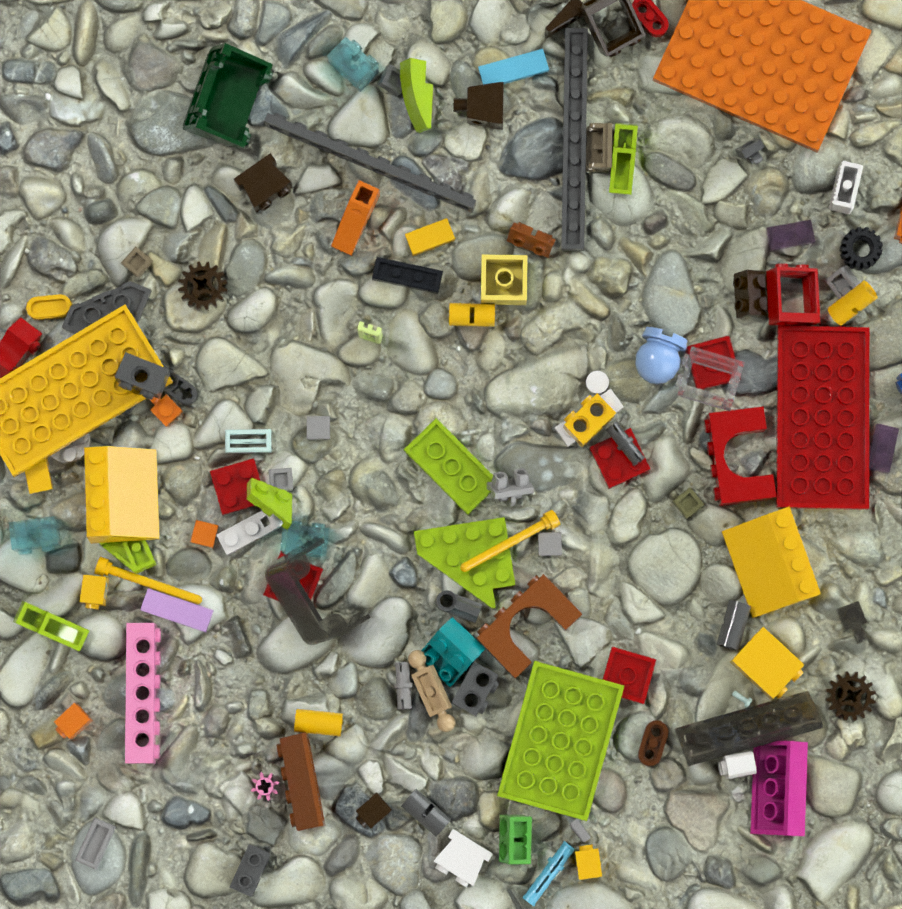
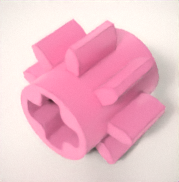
(271, 789)

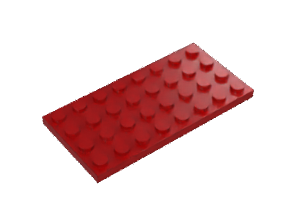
(822, 417)

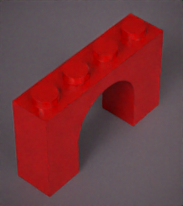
(731, 487)

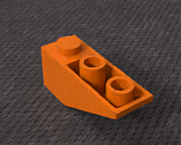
(355, 217)

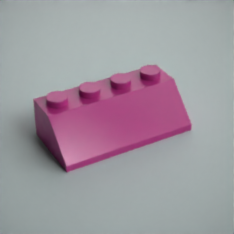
(779, 789)

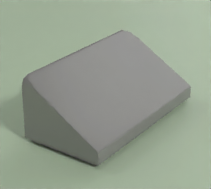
(842, 281)

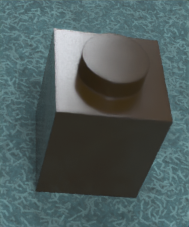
(372, 811)

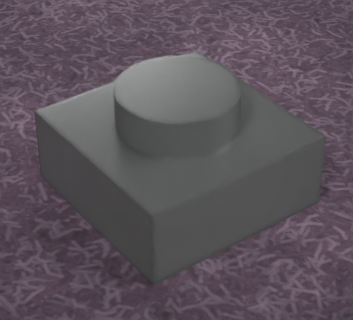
(391, 80)

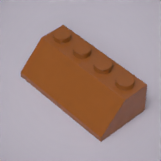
(302, 782)

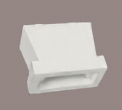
(462, 858)

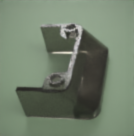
(284, 579)

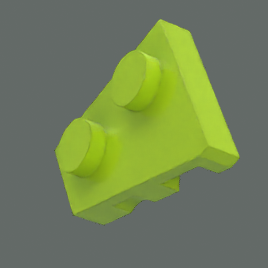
(271, 500)
(133, 554)

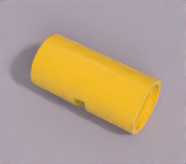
(852, 303)
(471, 314)
(318, 722)

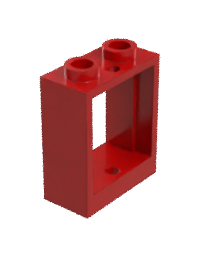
(810, 295)

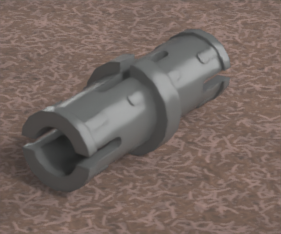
(625, 443)

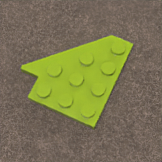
(455, 544)

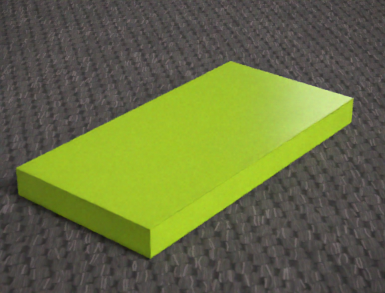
(450, 466)

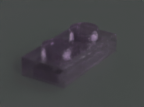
(790, 235)
(882, 448)

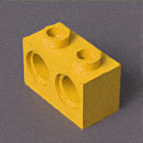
(593, 423)

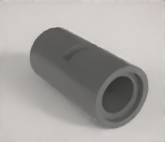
(734, 625)
(426, 812)

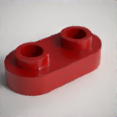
(651, 16)

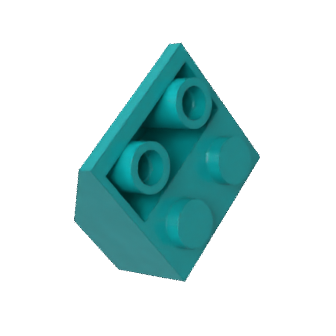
(452, 651)

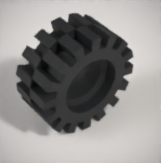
(847, 248)

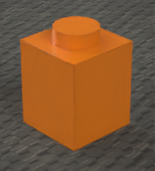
(72, 721)

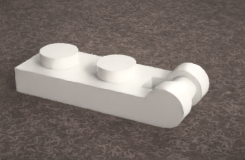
(247, 532)

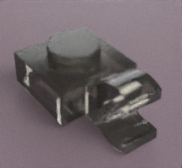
(852, 618)

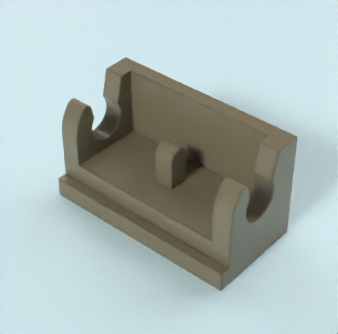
(599, 147)

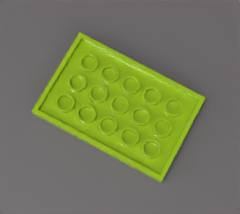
(560, 740)

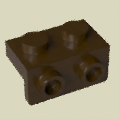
(750, 293)

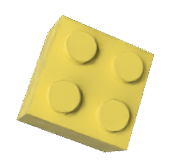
(504, 279)

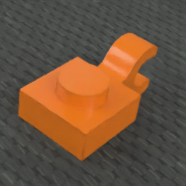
(165, 409)

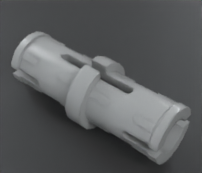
(403, 685)

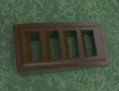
(565, 17)

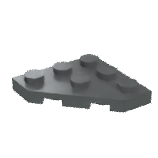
(92, 310)

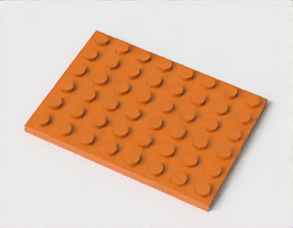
(765, 63)

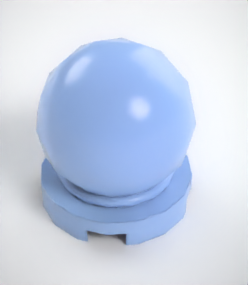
(659, 358)

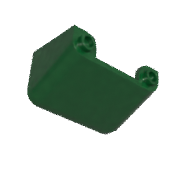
(226, 95)

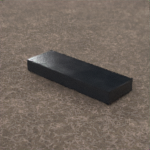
(407, 275)

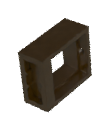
(614, 47)

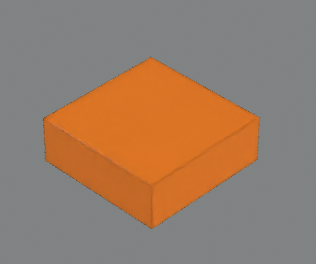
(204, 534)

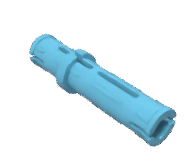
(549, 873)

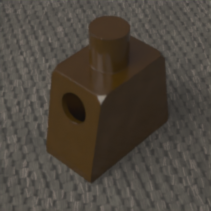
(483, 105)

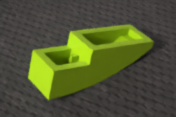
(416, 93)
(623, 158)
(51, 626)

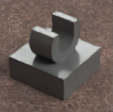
(750, 150)

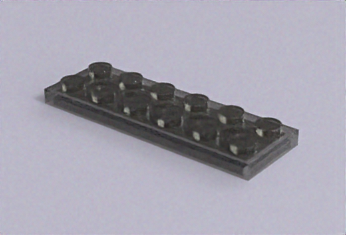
(748, 728)

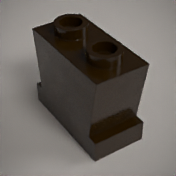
(263, 183)

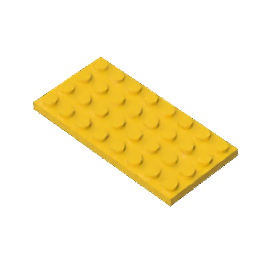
(69, 390)

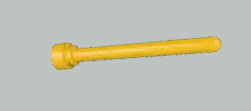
(548, 521)
(105, 567)

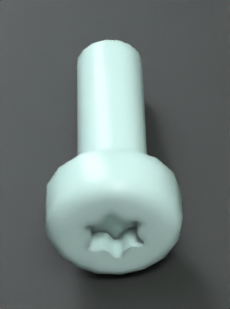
(747, 702)

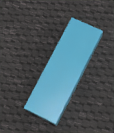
(514, 68)

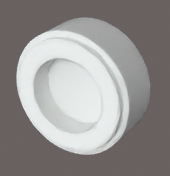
(597, 382)

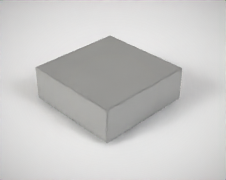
(318, 427)
(281, 478)
(549, 544)
(579, 830)

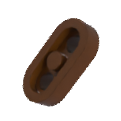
(653, 743)

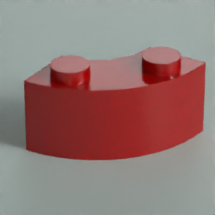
(17, 345)

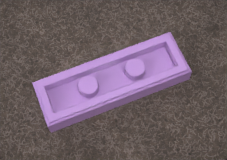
(176, 610)

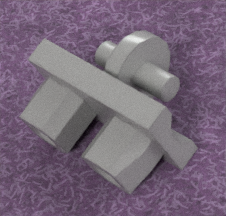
(510, 489)

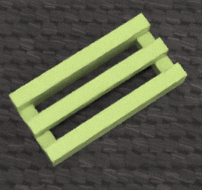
(370, 331)

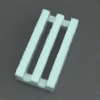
(268, 441)

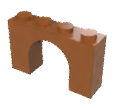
(540, 595)

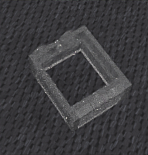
(716, 362)

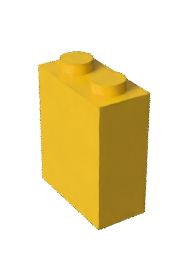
(768, 664)

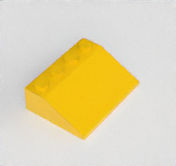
(121, 494)
(771, 562)

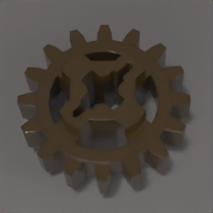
(208, 278)
(856, 706)

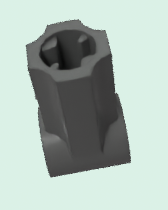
(460, 606)

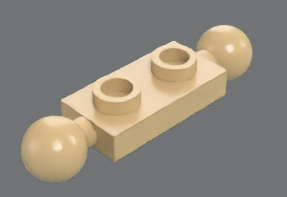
(431, 690)

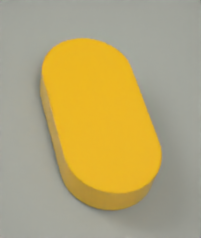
(48, 307)

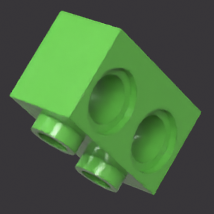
(515, 839)

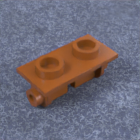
(521, 236)

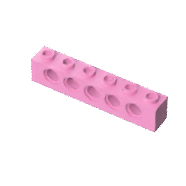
(133, 728)

